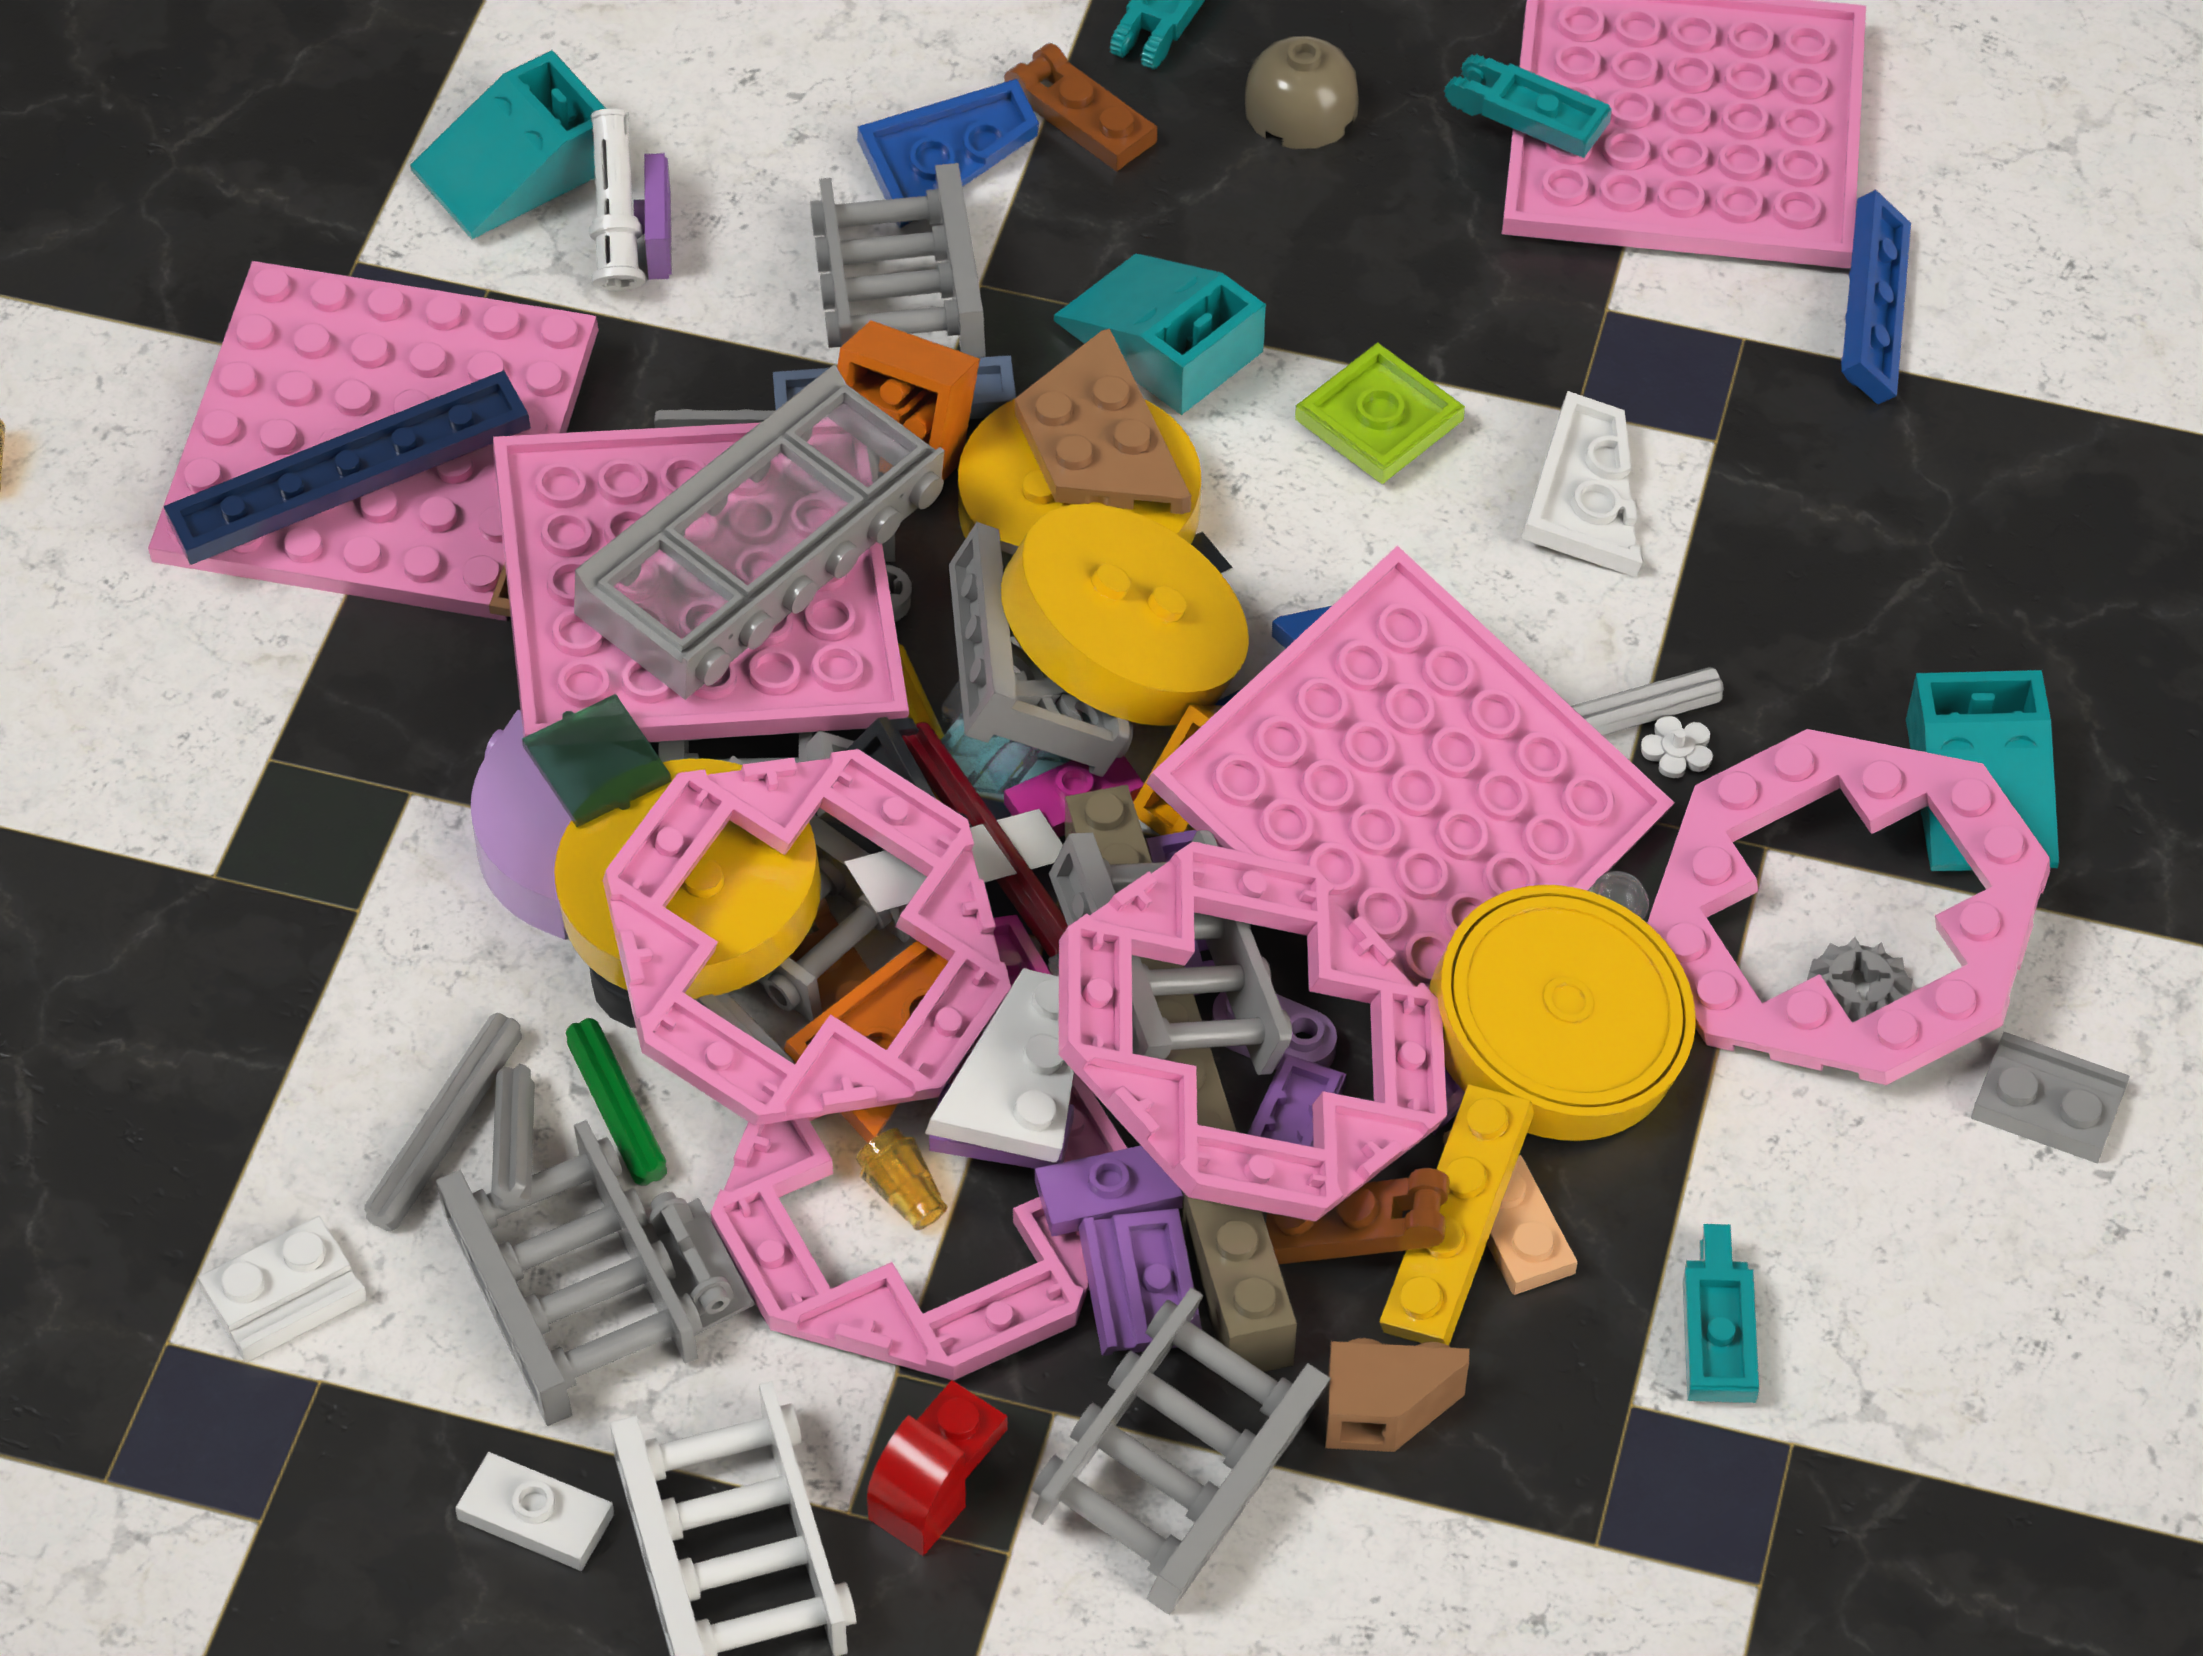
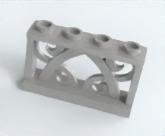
(1011, 702)

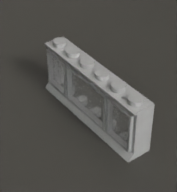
(756, 534)

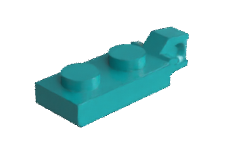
(1720, 1323)

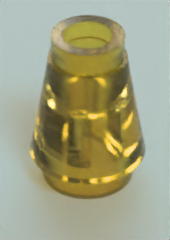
(901, 1177)

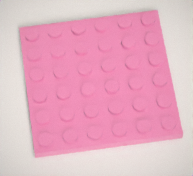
(1721, 133)
(337, 353)
(581, 490)
(1410, 767)

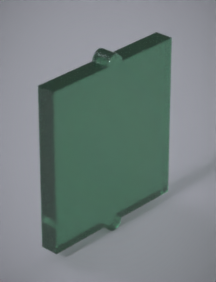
(596, 760)

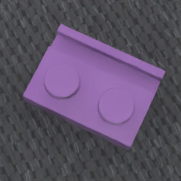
(1132, 1271)

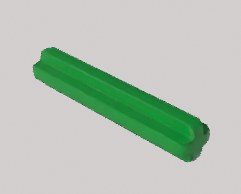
(616, 1102)

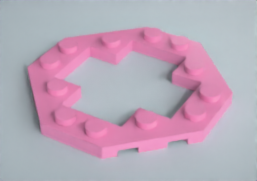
(1883, 787)
(839, 1065)
(1159, 1096)
(876, 1310)

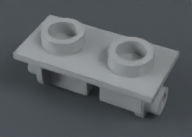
(698, 1259)

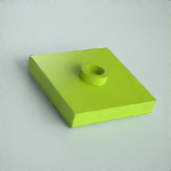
(1379, 413)

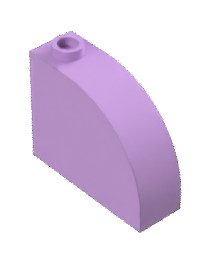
(518, 830)

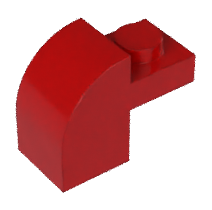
(925, 1465)

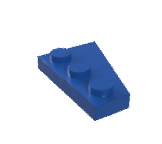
(965, 130)

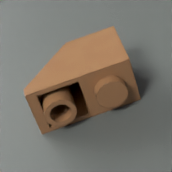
(1389, 1392)

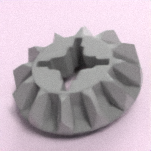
(1884, 973)

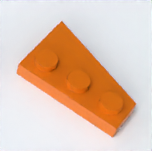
(878, 1012)

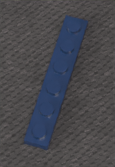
(346, 467)

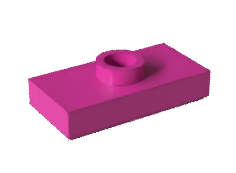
(1049, 789)

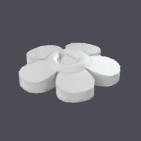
(1678, 747)

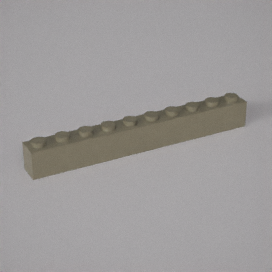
(1225, 1242)

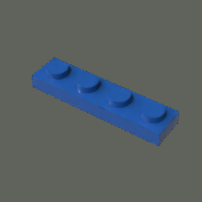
(1876, 297)

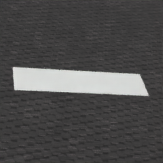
(893, 883)

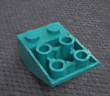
(513, 147)
(1174, 325)
(1994, 722)

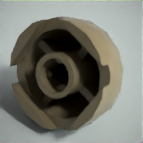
(1301, 92)

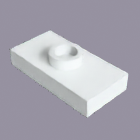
(535, 1511)

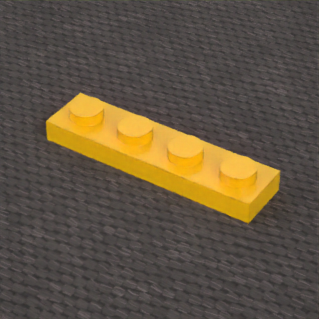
(1479, 1165)

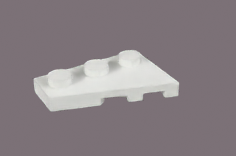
(1585, 489)
(1014, 1081)

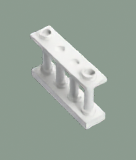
(663, 1521)

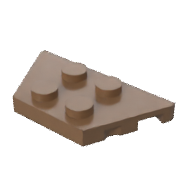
(1098, 433)

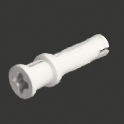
(615, 226)

